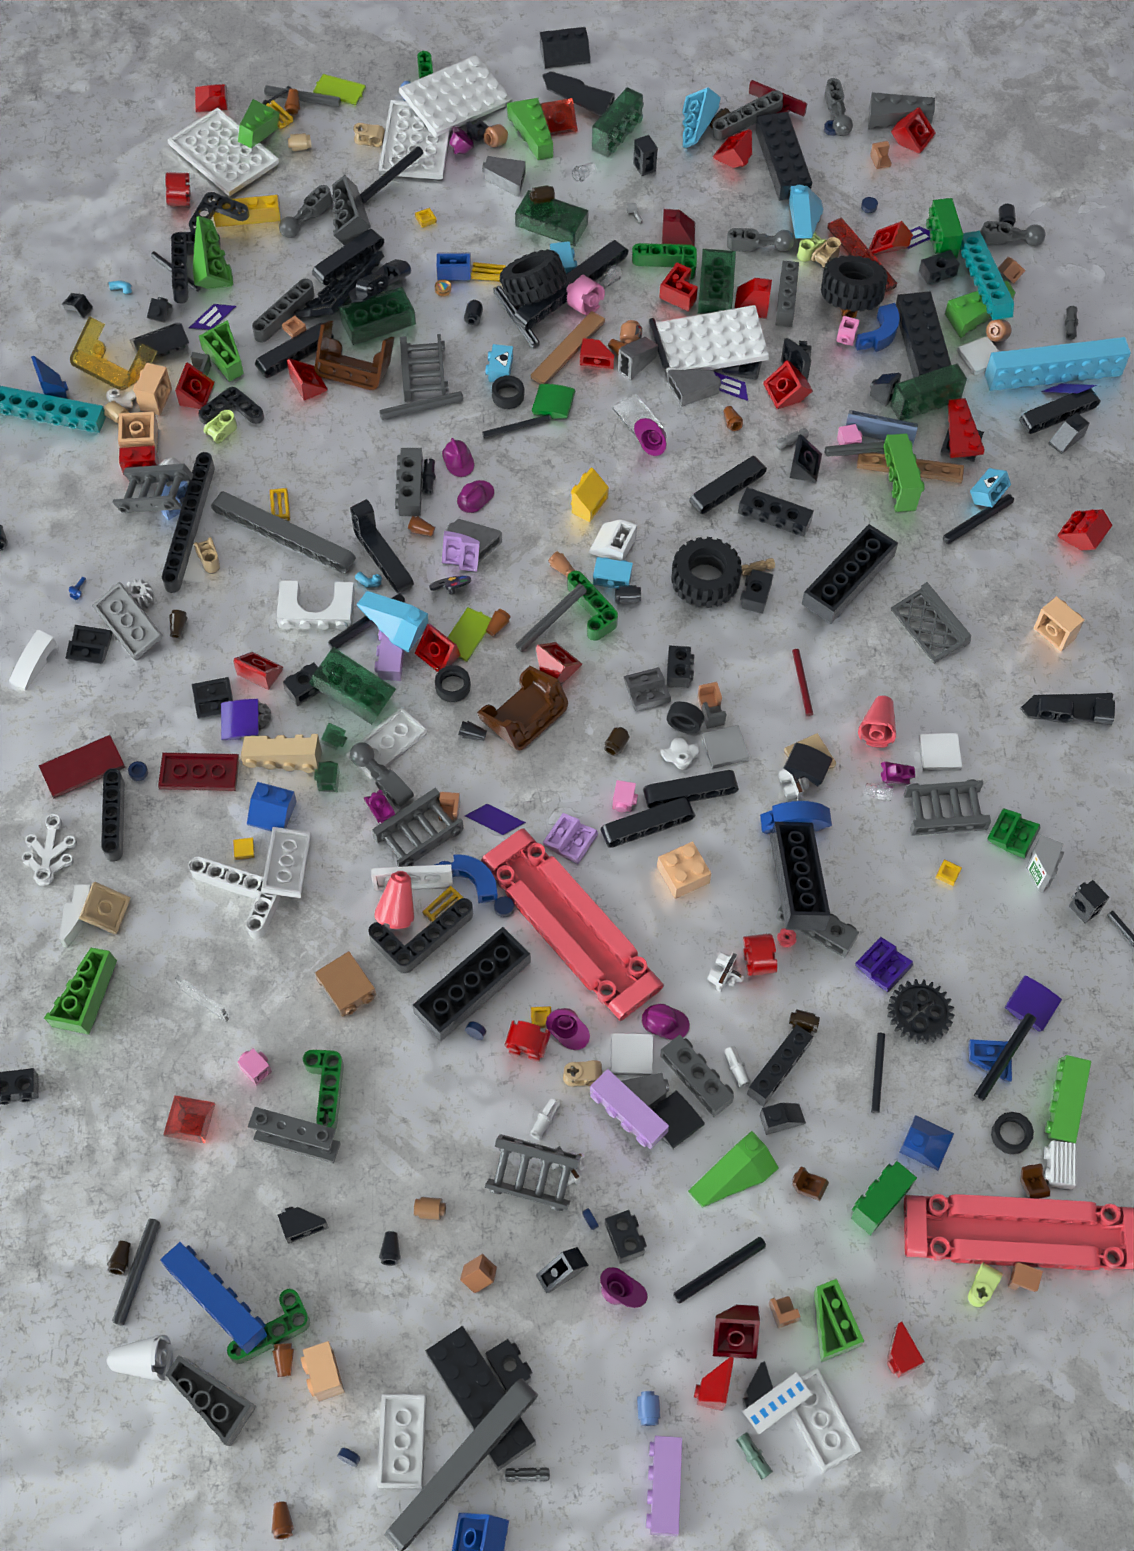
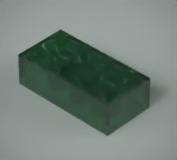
(617, 122)
(552, 219)
(716, 280)
(377, 315)
(927, 392)
(352, 685)

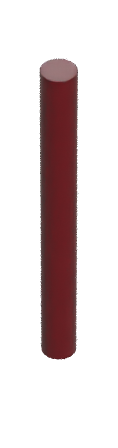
(802, 682)

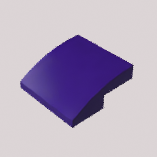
(239, 719)
(884, 964)
(1033, 999)

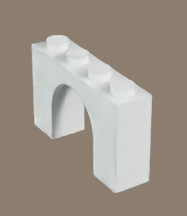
(336, 616)

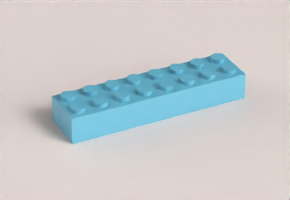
(1057, 364)

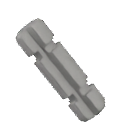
(791, 438)

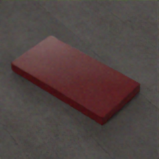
(81, 766)
(198, 771)

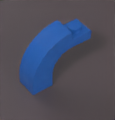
(881, 338)
(797, 812)
(477, 873)

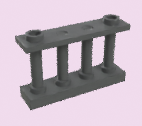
(409, 375)
(153, 474)
(415, 811)
(940, 824)
(294, 1135)
(548, 1157)

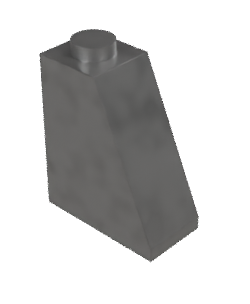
(505, 173)
(636, 356)
(693, 385)
(488, 537)
(650, 1088)

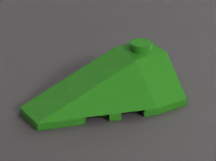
(209, 262)
(742, 1167)

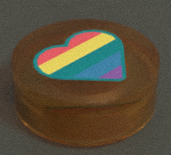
(442, 287)

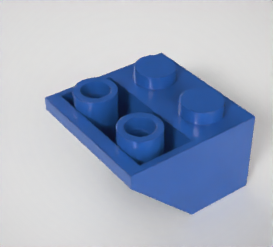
(454, 266)

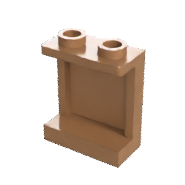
(346, 984)

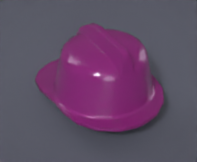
(460, 141)
(650, 436)
(458, 458)
(475, 496)
(665, 1021)
(568, 1028)
(621, 1288)

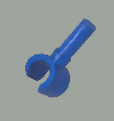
(74, 591)

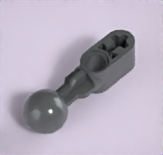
(834, 98)
(313, 206)
(1002, 232)
(749, 240)
(386, 780)

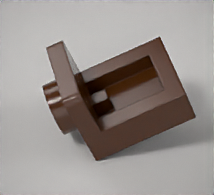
(1034, 1182)
(809, 1184)

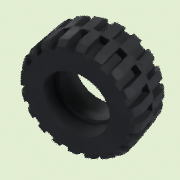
(533, 277)
(854, 283)
(710, 553)

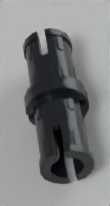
(428, 476)

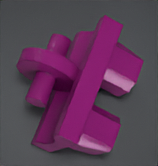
(897, 773)
(379, 806)

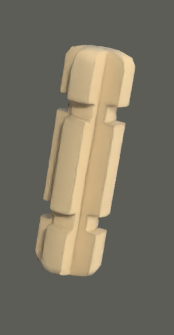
(759, 565)

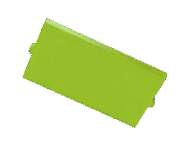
(347, 90)
(469, 632)

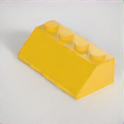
(261, 210)

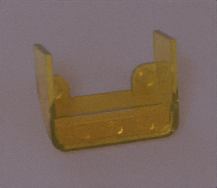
(89, 358)

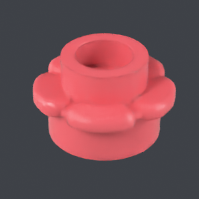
(786, 942)

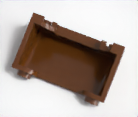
(528, 710)

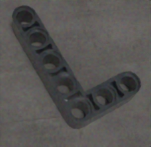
(181, 245)
(377, 548)
(422, 939)

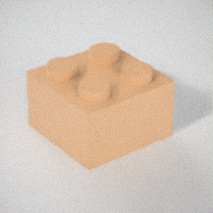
(152, 388)
(137, 430)
(1058, 623)
(684, 870)
(323, 1371)

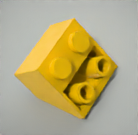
(589, 495)

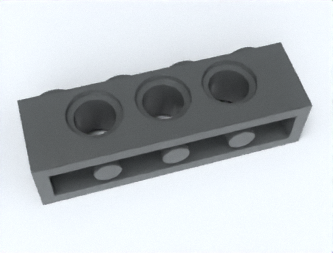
(787, 293)
(410, 482)
(839, 944)
(712, 1102)

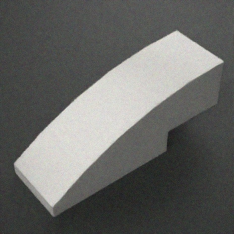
(32, 659)
(71, 911)

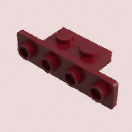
(789, 103)

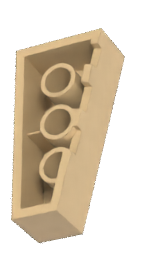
(282, 752)

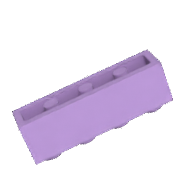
(390, 659)
(629, 1109)
(665, 1486)

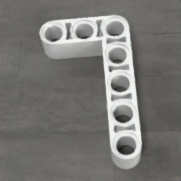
(240, 887)

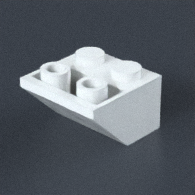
(614, 540)

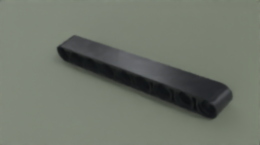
(593, 267)
(190, 511)

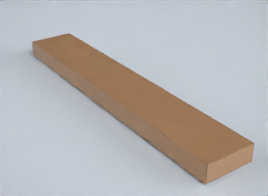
(567, 348)
(928, 468)

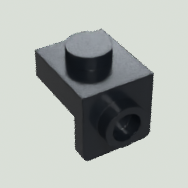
(476, 130)
(158, 309)

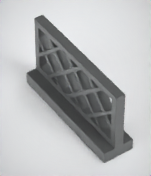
(941, 611)

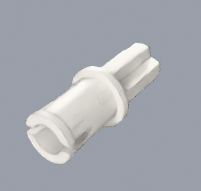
(737, 1066)
(545, 1118)

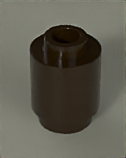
(542, 194)
(616, 741)
(805, 1020)

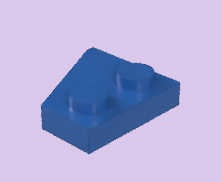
(985, 1053)

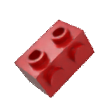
(138, 457)

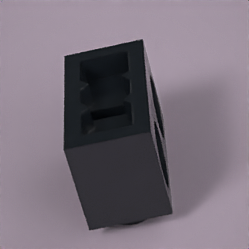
(645, 155)
(678, 666)
(15, 1080)
(621, 1237)

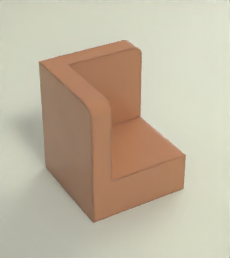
(879, 154)
(1011, 269)
(294, 326)
(709, 693)
(450, 803)
(478, 1273)
(1025, 1277)
(784, 1311)

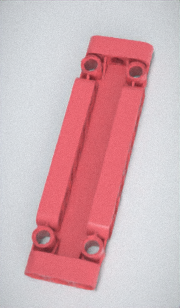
(572, 924)
(1019, 1230)

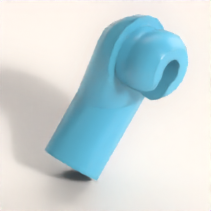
(115, 285)
(367, 582)

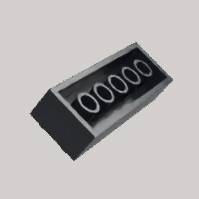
(782, 153)
(922, 333)
(849, 573)
(799, 876)
(471, 983)
(476, 1391)

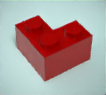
(678, 289)

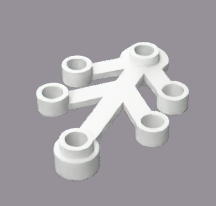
(49, 852)

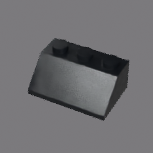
(565, 47)
(162, 339)

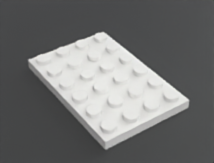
(455, 95)
(406, 132)
(215, 151)
(713, 340)

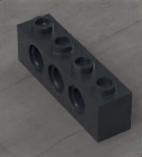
(775, 511)
(779, 1065)

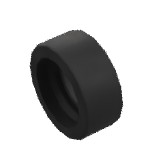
(505, 402)
(448, 671)
(685, 717)
(1021, 1120)

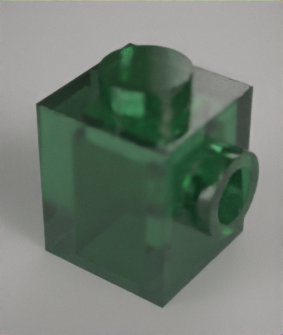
(333, 736)
(327, 776)

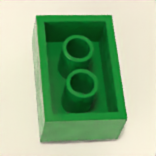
(944, 226)
(882, 1196)

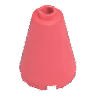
(879, 723)
(396, 902)

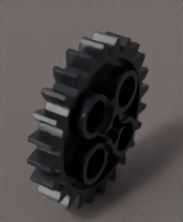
(932, 1025)

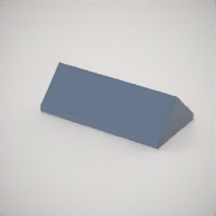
(879, 426)

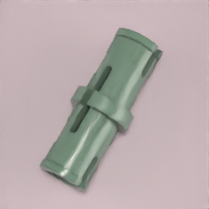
(754, 1455)

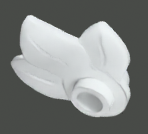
(122, 397)
(680, 753)

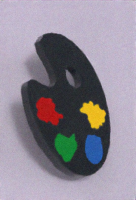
(450, 583)

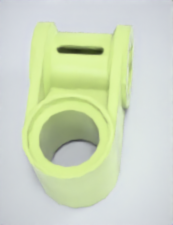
(808, 246)
(221, 426)
(985, 1282)

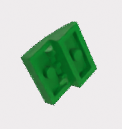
(553, 400)
(1013, 833)

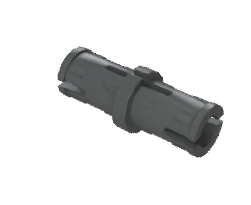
(1071, 322)

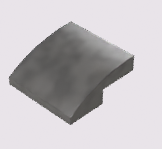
(647, 689)

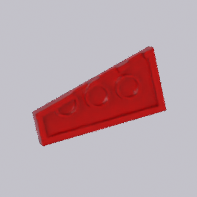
(962, 429)

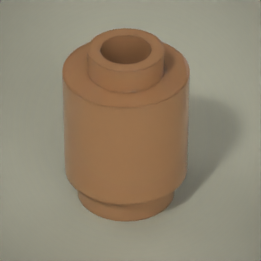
(429, 1208)

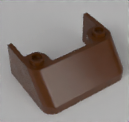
(349, 370)

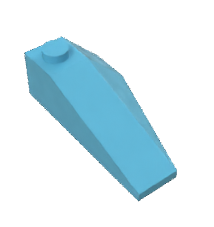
(698, 111)
(805, 210)
(398, 620)

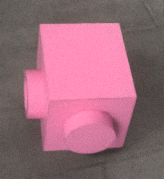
(848, 330)
(849, 435)
(624, 796)
(254, 1065)

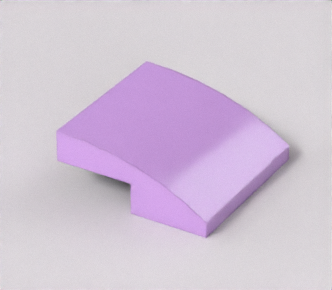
(460, 550)
(570, 838)

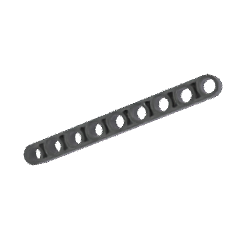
(283, 532)
(461, 1465)

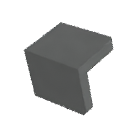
(201, 362)
(713, 716)

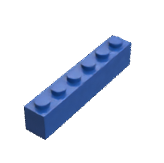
(214, 1297)

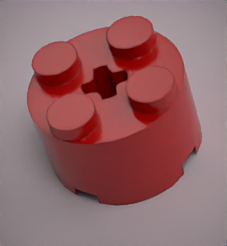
(177, 189)
(760, 954)
(527, 1040)

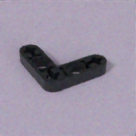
(212, 207)
(233, 401)

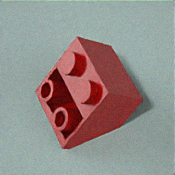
(1086, 529)

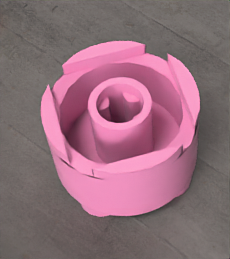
(585, 295)

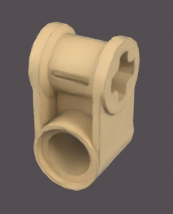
(370, 135)
(827, 251)
(208, 555)
(584, 1073)

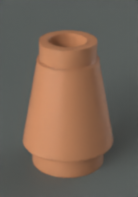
(560, 563)

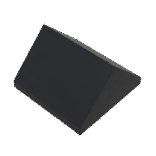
(805, 461)

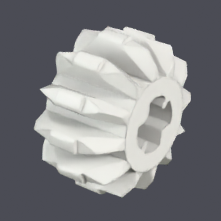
(141, 592)

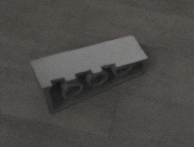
(891, 108)
(349, 211)
(215, 1402)

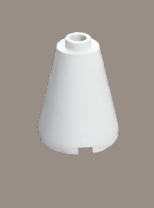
(143, 1358)

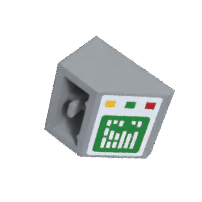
(1044, 861)

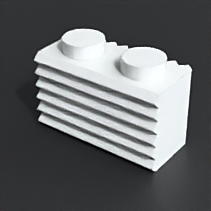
(1061, 1165)

